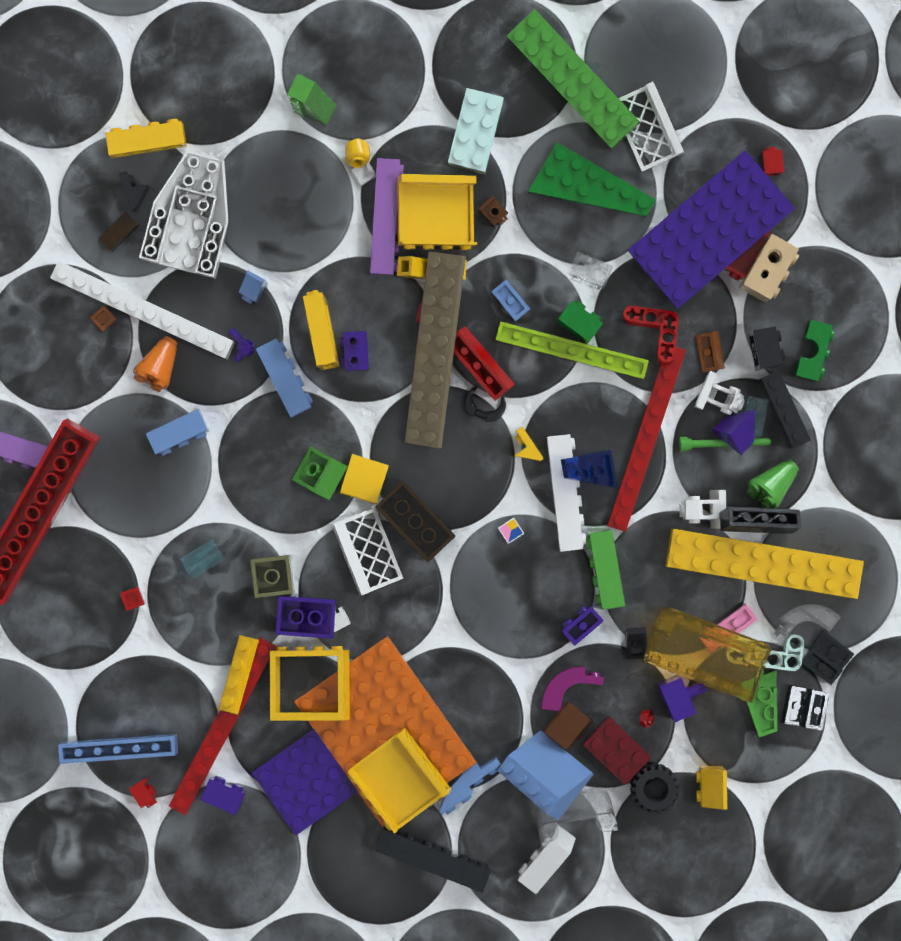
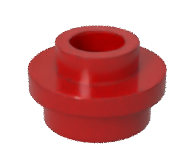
(647, 718)

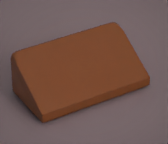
(710, 351)

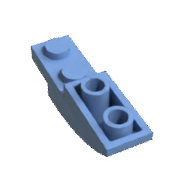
(461, 787)

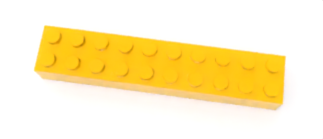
(764, 563)

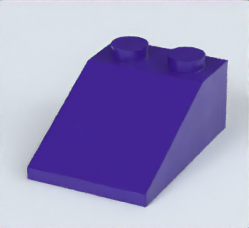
(305, 617)

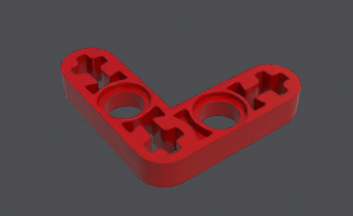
(660, 323)

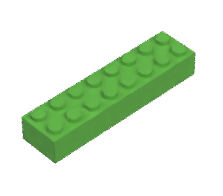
(573, 79)

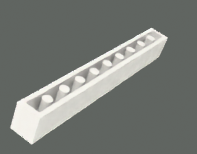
(142, 310)

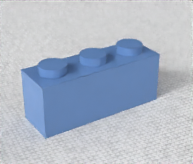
(178, 433)

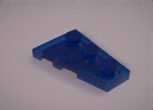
(591, 468)

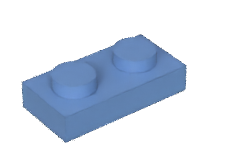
(510, 300)

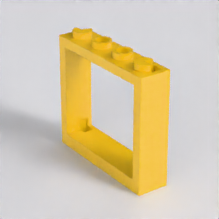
(321, 330)
(343, 685)

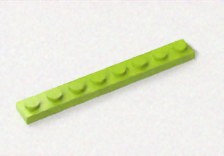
(572, 350)

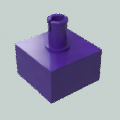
(679, 697)

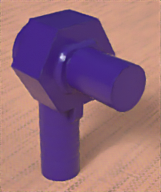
(244, 347)

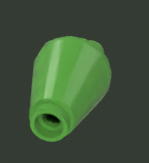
(773, 484)

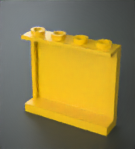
(435, 211)
(398, 780)

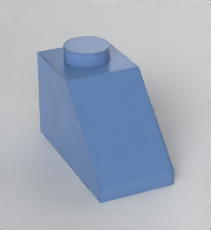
(252, 287)

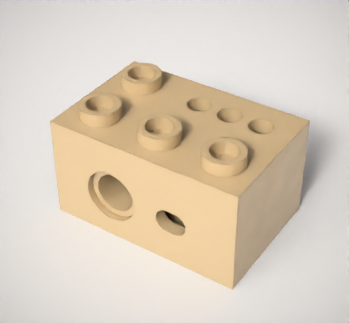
(763, 276)

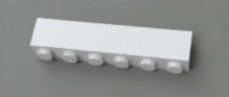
(565, 495)

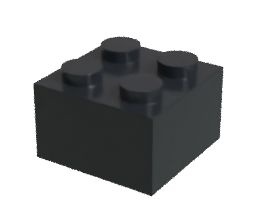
(766, 348)

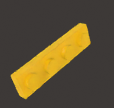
(238, 674)

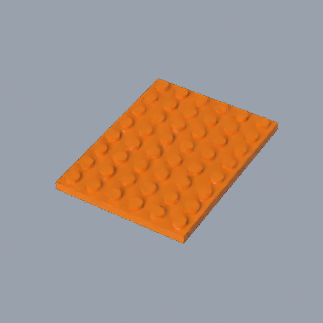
(382, 703)

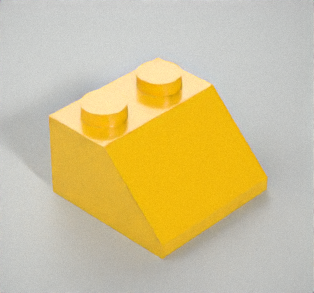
(712, 787)

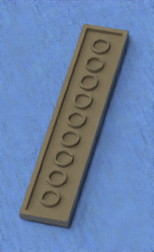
(435, 349)

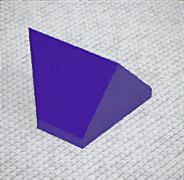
(737, 430)

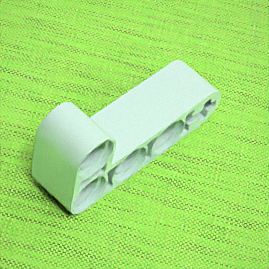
(788, 651)

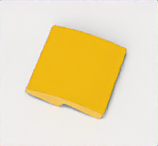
(364, 479)

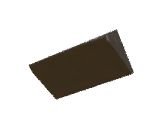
(119, 231)

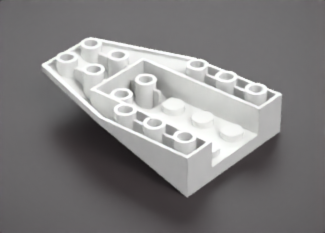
(189, 217)

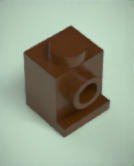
(486, 210)

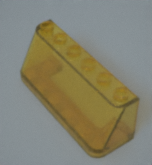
(707, 653)

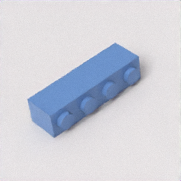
(283, 377)

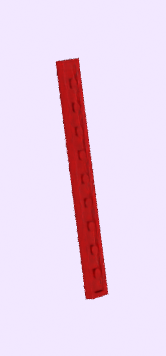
(645, 441)
(217, 736)

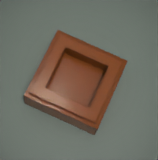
(103, 318)

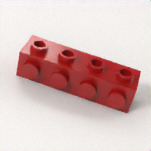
(481, 364)

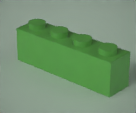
(606, 569)

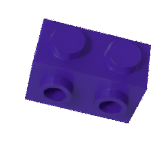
(355, 351)
(582, 625)
(223, 795)

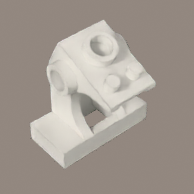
(708, 391)
(692, 508)

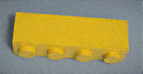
(145, 139)

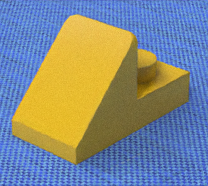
(530, 451)

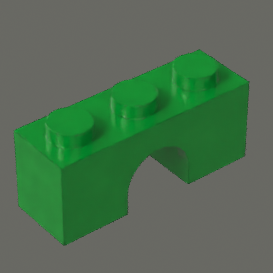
(820, 335)

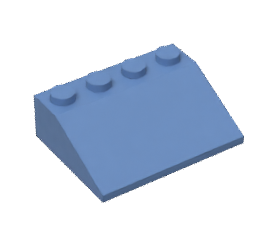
(546, 774)

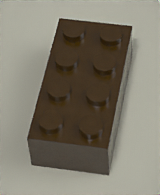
(415, 521)

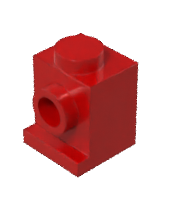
(144, 793)

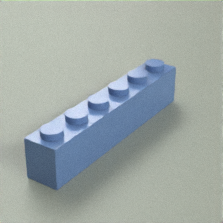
(118, 748)

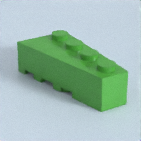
(310, 100)

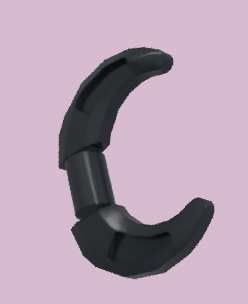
(491, 416)

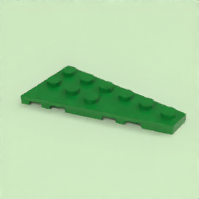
(581, 181)

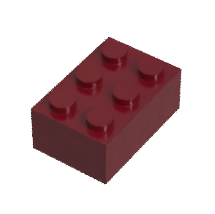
(616, 750)

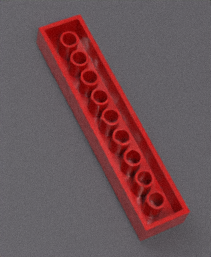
(42, 501)

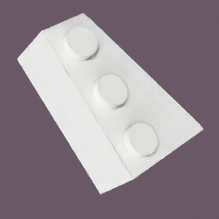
(546, 861)

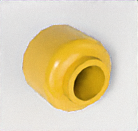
(357, 153)

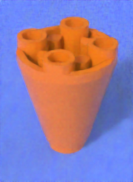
(157, 365)

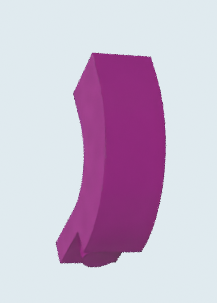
(562, 681)

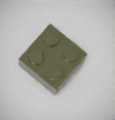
(272, 576)

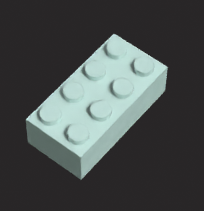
(475, 131)

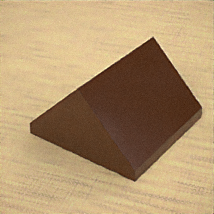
(568, 726)

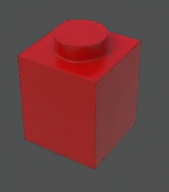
(772, 161)

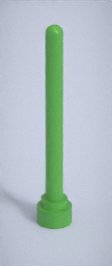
(687, 443)

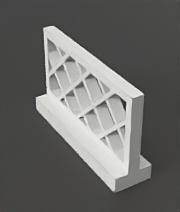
(664, 122)
(352, 559)

